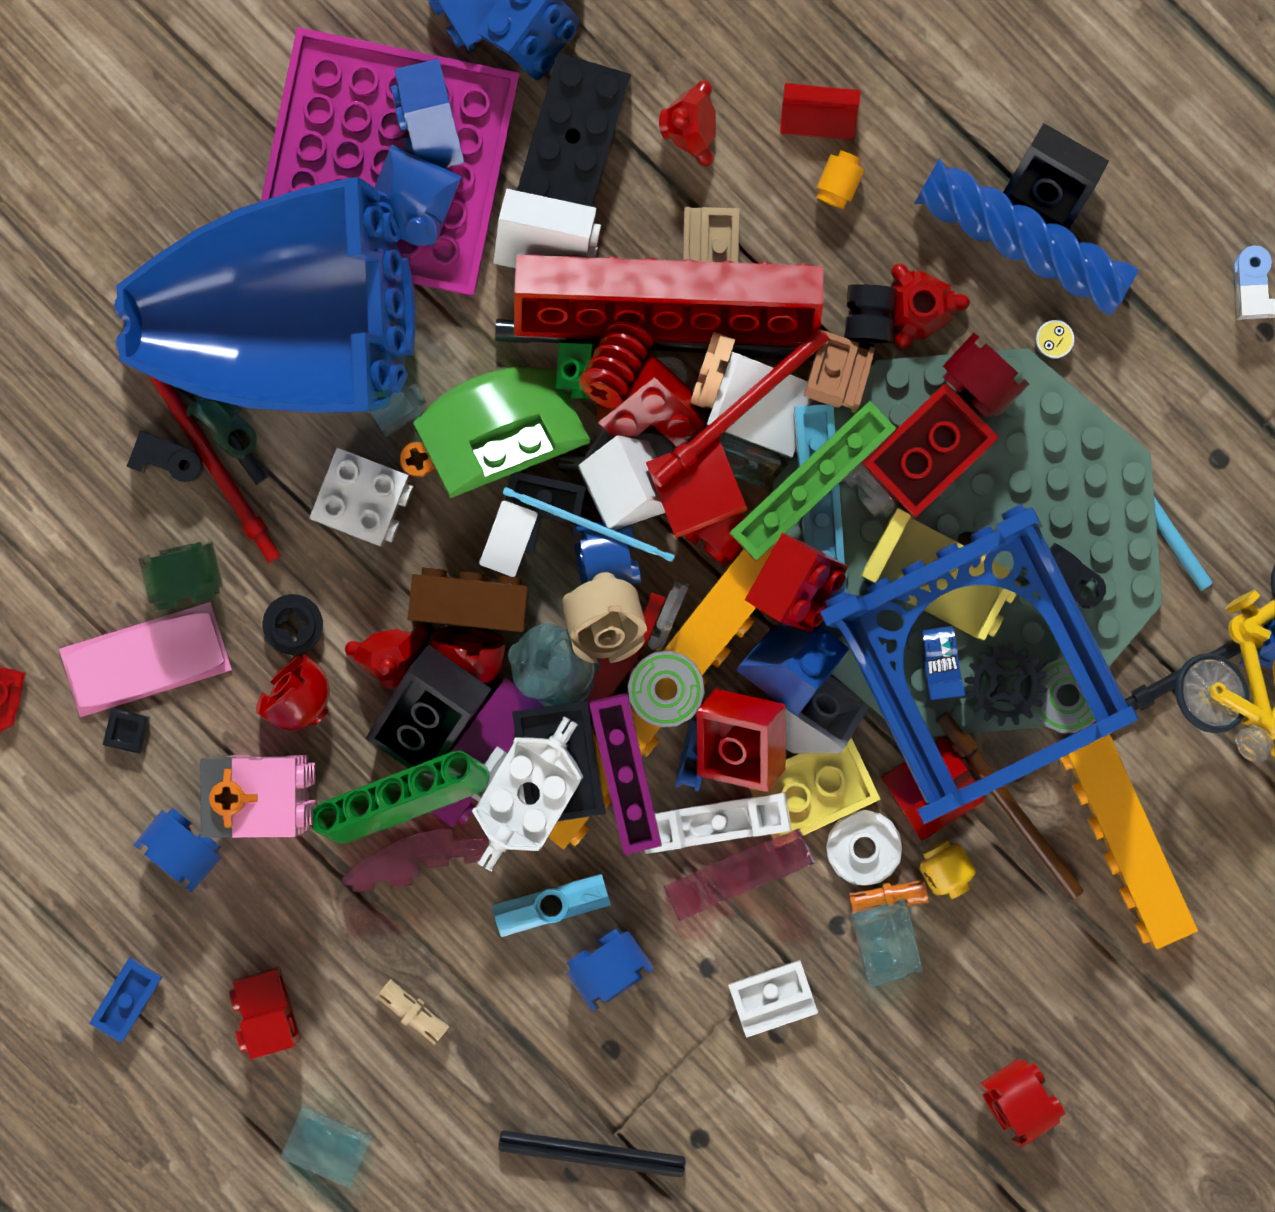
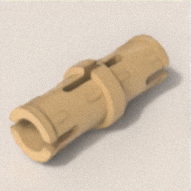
(412, 1012)

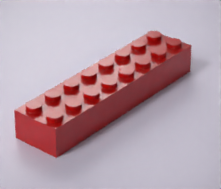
(667, 299)

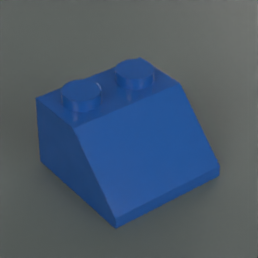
(793, 664)

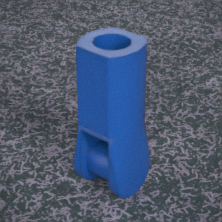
(689, 751)

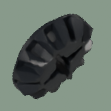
(279, 612)

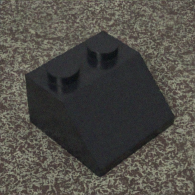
(1055, 177)

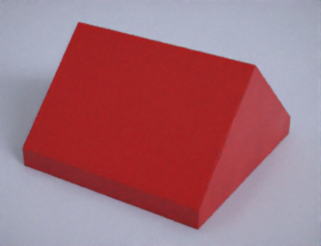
(909, 798)

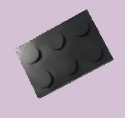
(543, 723)

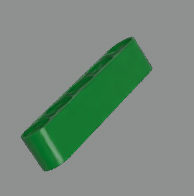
(345, 816)

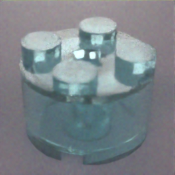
(548, 667)

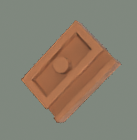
(839, 373)

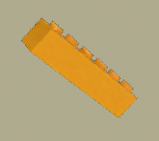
(1130, 843)

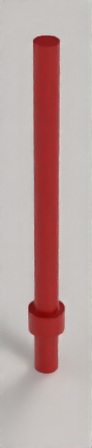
(686, 454)
(253, 526)

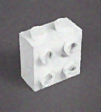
(361, 498)

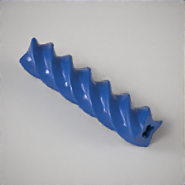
(1023, 235)

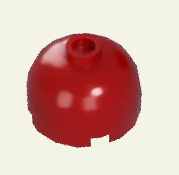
(477, 652)
(297, 696)

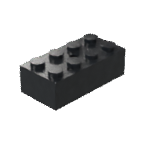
(581, 100)

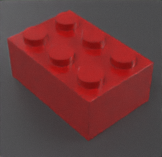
(929, 450)

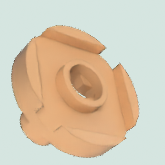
(712, 370)

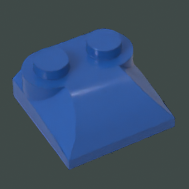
(416, 195)

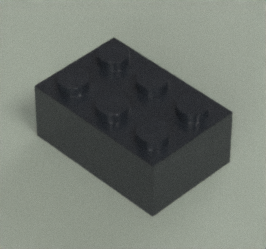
(427, 710)

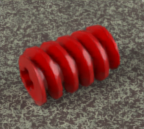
(615, 363)

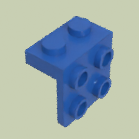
(530, 31)

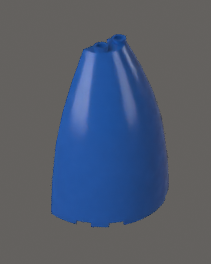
(279, 305)

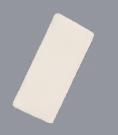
(508, 538)

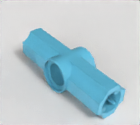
(526, 911)

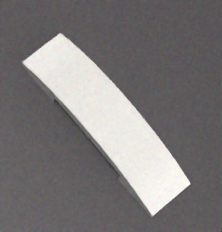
(723, 821)

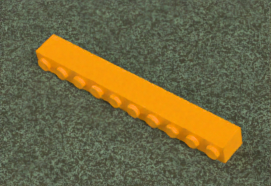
(704, 642)

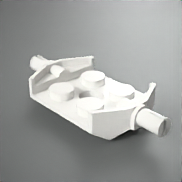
(501, 811)

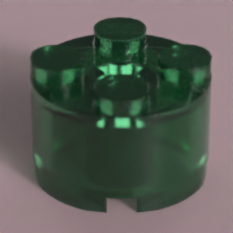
(181, 574)

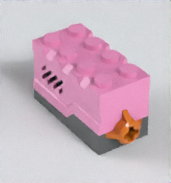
(256, 796)

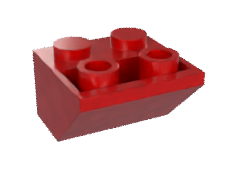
(796, 583)

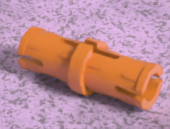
(913, 893)

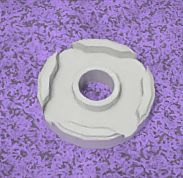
(886, 852)

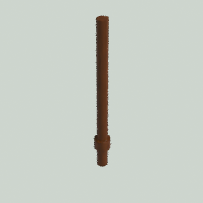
(965, 747)

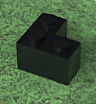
(553, 492)

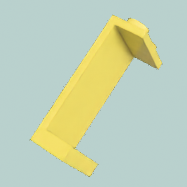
(968, 608)

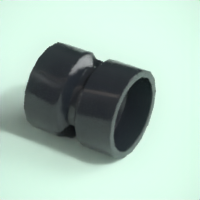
(870, 313)

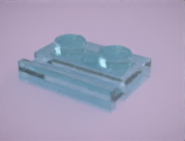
(886, 942)
(326, 1146)

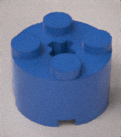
(602, 554)
(178, 849)
(608, 969)

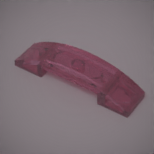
(739, 873)

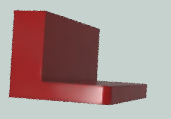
(819, 111)

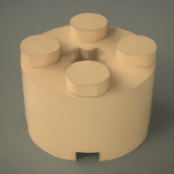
(604, 619)

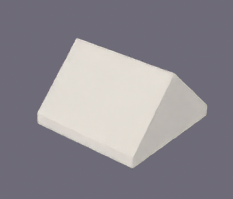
(622, 482)

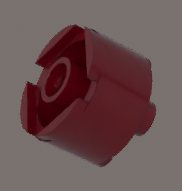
(984, 376)

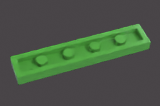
(812, 480)

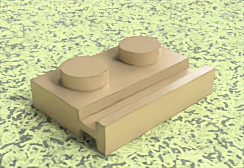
(711, 234)

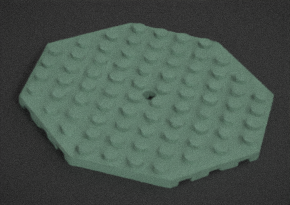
(1050, 455)

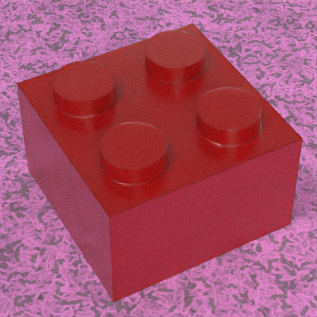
(741, 740)

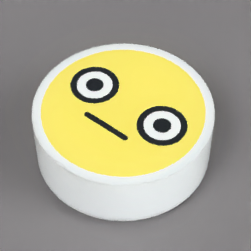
(1054, 339)

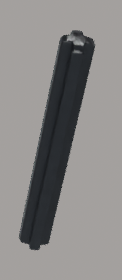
(591, 1153)

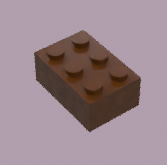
(468, 600)

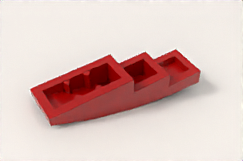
(613, 673)

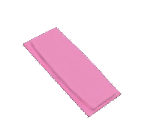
(145, 659)

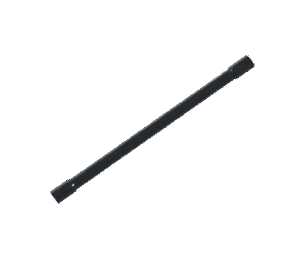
(505, 333)

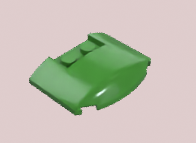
(498, 427)

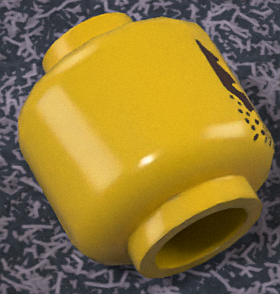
(947, 869)

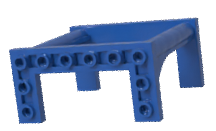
(858, 623)

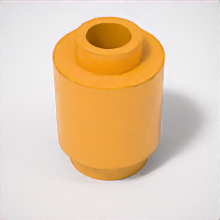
(839, 179)

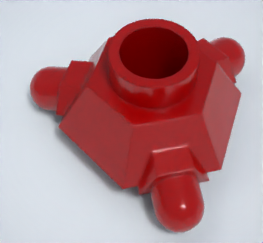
(691, 122)
(922, 304)
(388, 653)

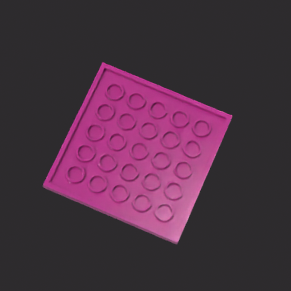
(343, 120)

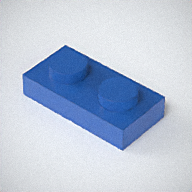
(126, 1000)

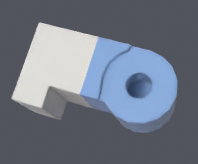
(1252, 284)

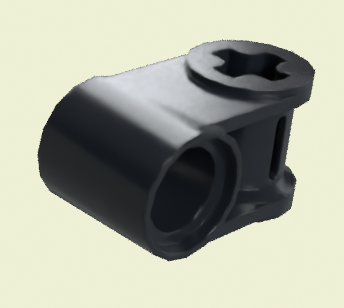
(1076, 572)

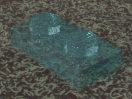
(749, 460)

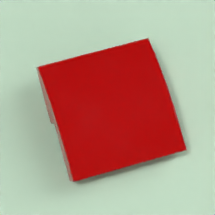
(700, 493)

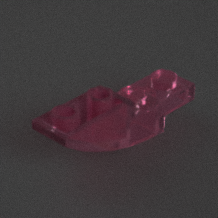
(401, 859)

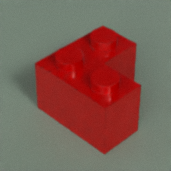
(654, 399)
(266, 1014)

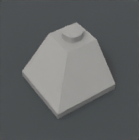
(826, 720)

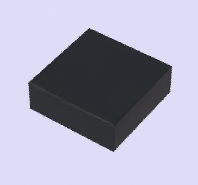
(126, 730)

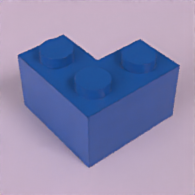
(427, 114)

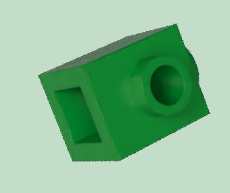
(571, 364)

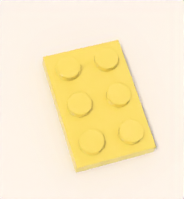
(823, 787)

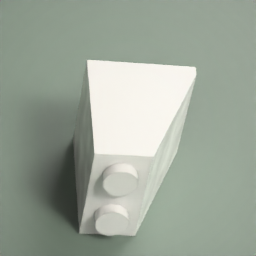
(772, 418)

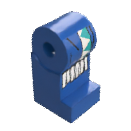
(941, 663)

